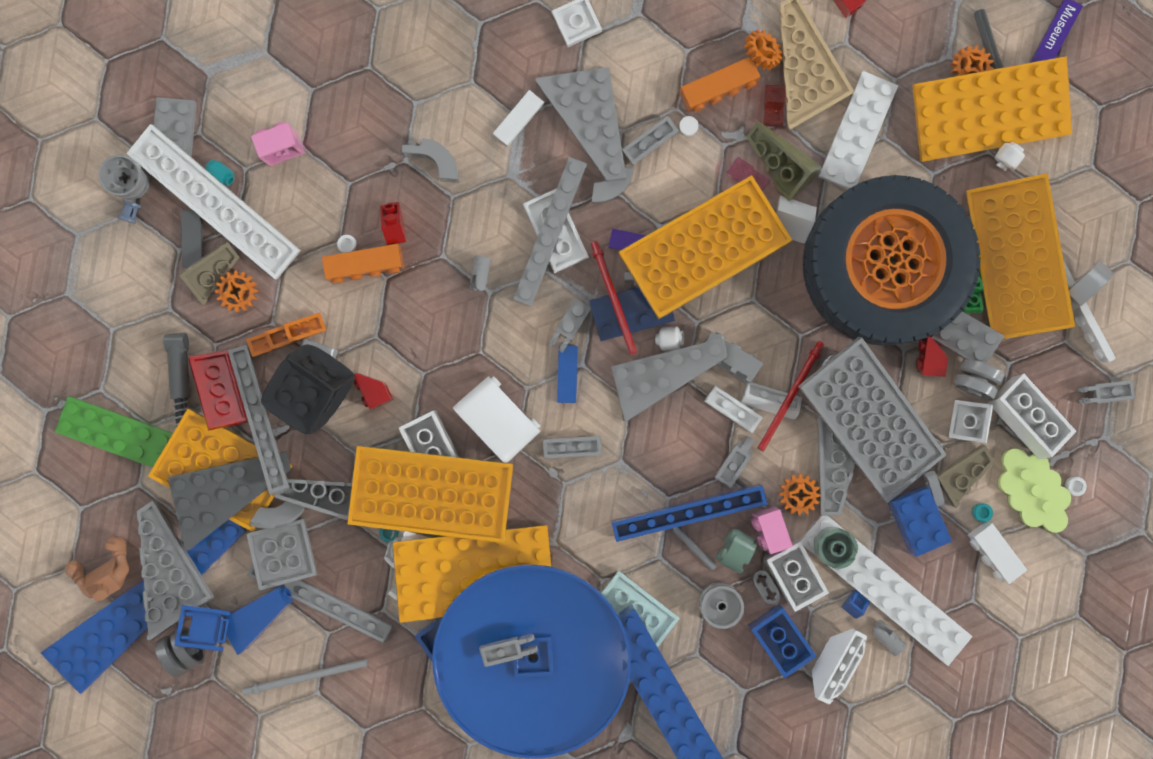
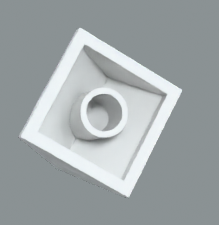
(796, 217)
(970, 421)

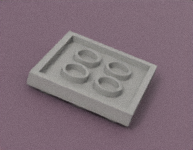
(282, 554)

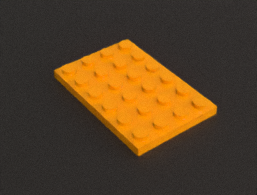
(197, 448)

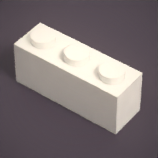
(996, 553)

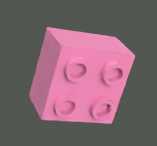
(277, 143)
(771, 529)

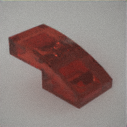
(774, 105)

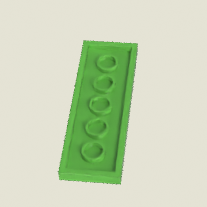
(112, 431)

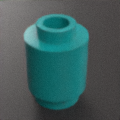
(220, 172)

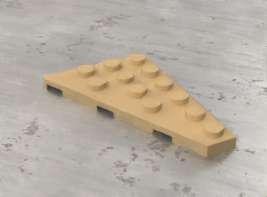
(809, 69)

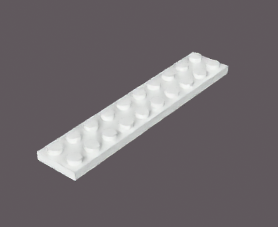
(213, 201)
(897, 598)

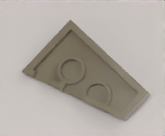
(206, 272)
(961, 475)

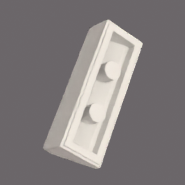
(769, 400)

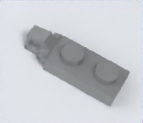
(735, 462)

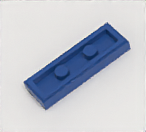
(567, 375)

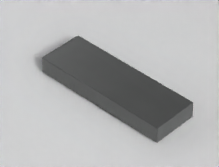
(191, 237)

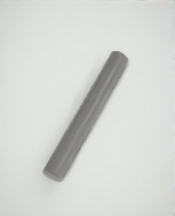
(703, 557)

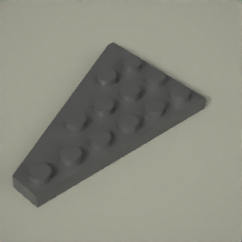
(215, 494)

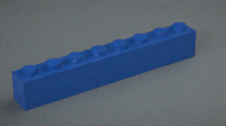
(689, 512)

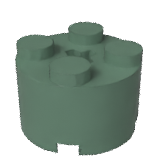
(737, 550)
(845, 553)

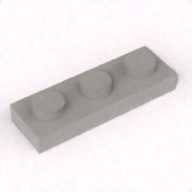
(650, 140)
(572, 447)

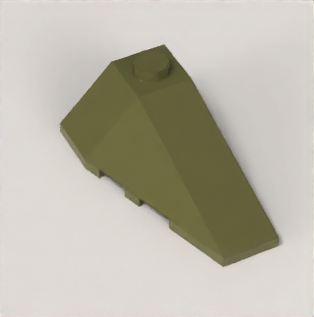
(786, 164)

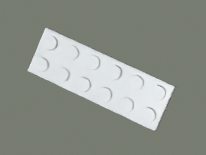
(858, 130)

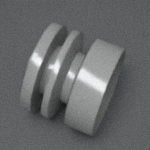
(114, 173)

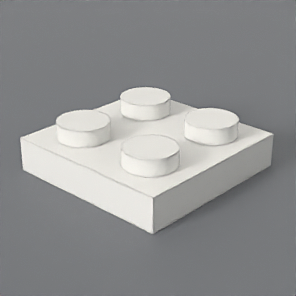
(576, 21)

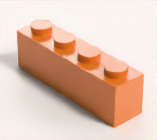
(719, 85)
(363, 263)

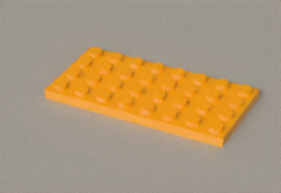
(992, 108)
(705, 247)
(1021, 257)
(430, 494)
(440, 568)

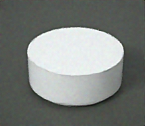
(688, 126)
(347, 244)
(1076, 486)

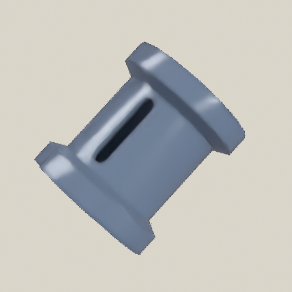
(129, 211)

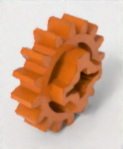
(763, 49)
(971, 57)
(233, 284)
(799, 501)

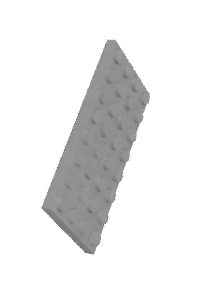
(872, 419)

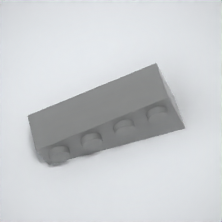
(321, 496)

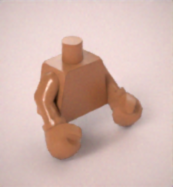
(105, 578)

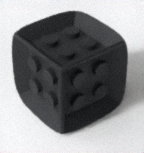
(307, 388)

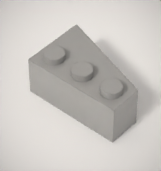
(738, 363)

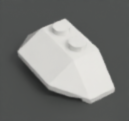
(837, 664)

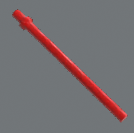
(598, 255)
(814, 354)

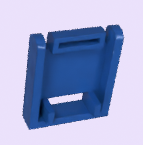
(205, 628)

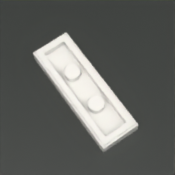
(518, 118)
(733, 409)

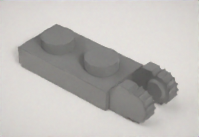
(570, 324)
(1108, 392)
(506, 650)

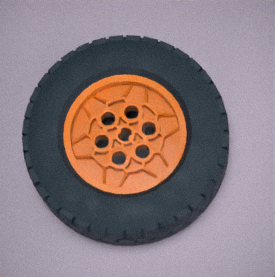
(844, 277)

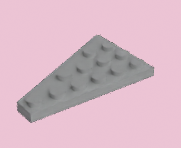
(589, 111)
(167, 572)

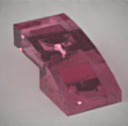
(741, 170)

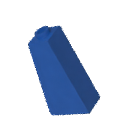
(253, 619)

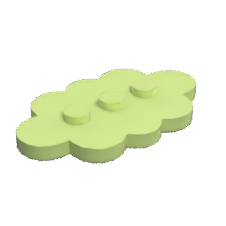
(1034, 490)

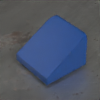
(856, 604)

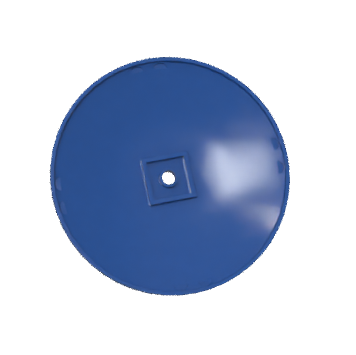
(524, 703)

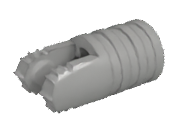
(479, 273)
(888, 638)

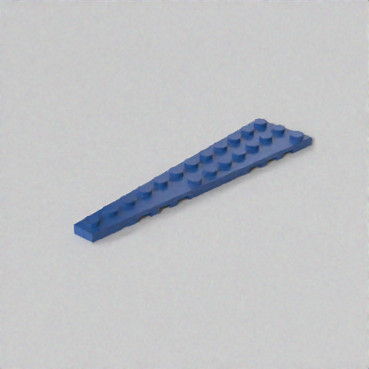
(105, 636)

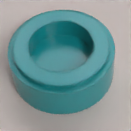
(982, 512)
(385, 534)

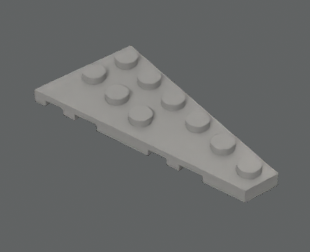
(657, 376)
(834, 471)

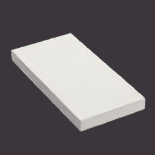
(569, 247)

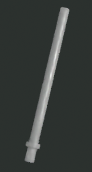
(258, 688)

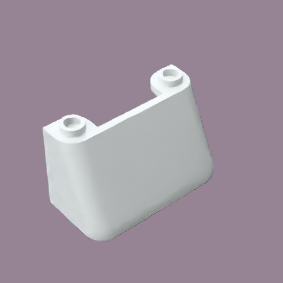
(497, 419)

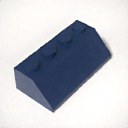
(635, 309)

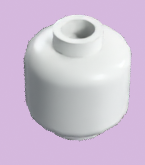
(1009, 156)
(670, 338)

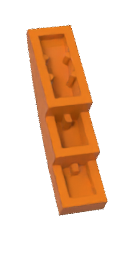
(286, 335)

